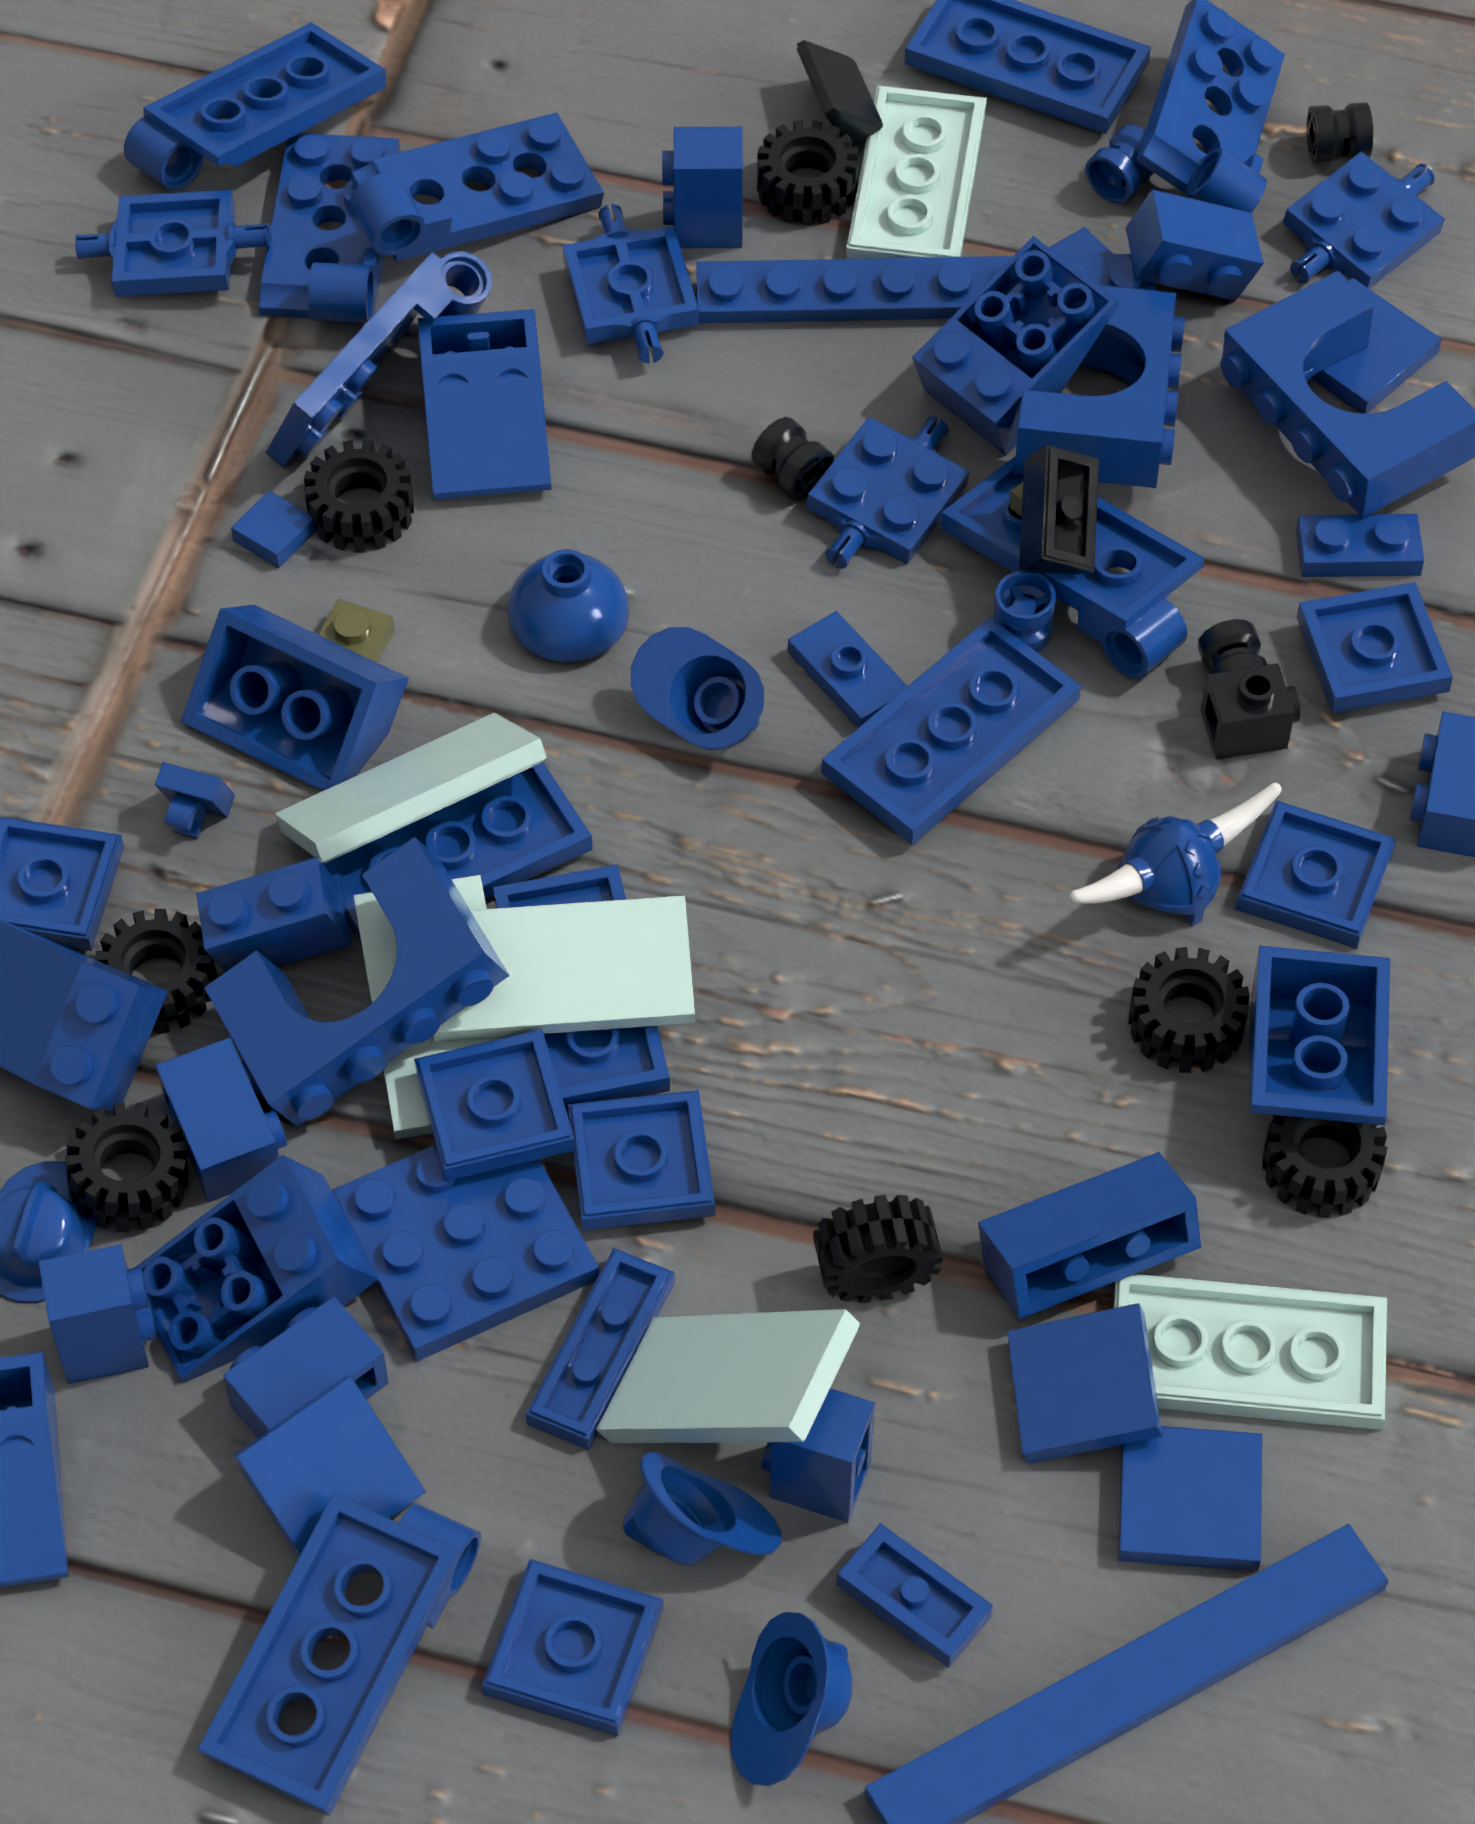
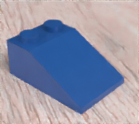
(71, 1019)
(1319, 1035)

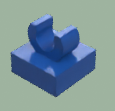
(192, 796)

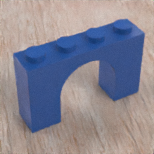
(1124, 426)
(1360, 455)
(437, 972)

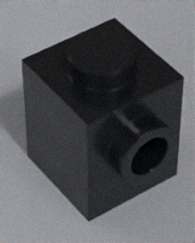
(1249, 711)

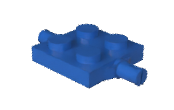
(1362, 221)
(173, 242)
(630, 284)
(887, 490)

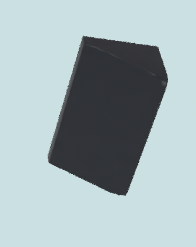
(840, 91)
(1059, 512)

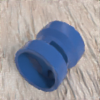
(1114, 168)
(1026, 607)

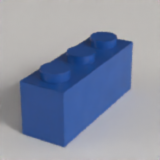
(1089, 1235)

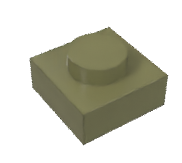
(358, 629)

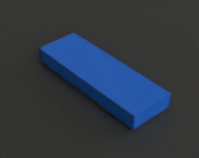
(599, 1348)

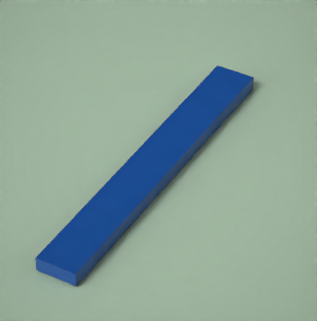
(1130, 1685)

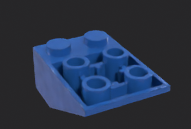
(1014, 335)
(484, 404)
(252, 1268)
(30, 1475)

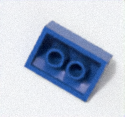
(292, 697)

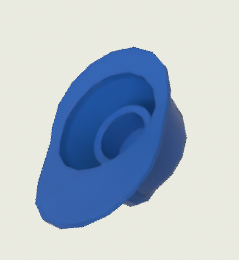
(697, 687)
(37, 1226)
(695, 1514)
(791, 1694)

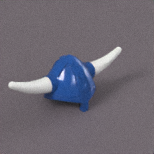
(1175, 861)

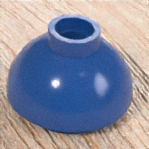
(568, 607)

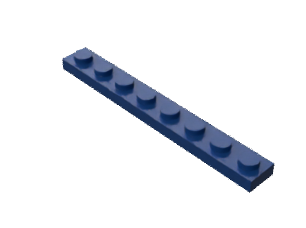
(866, 286)

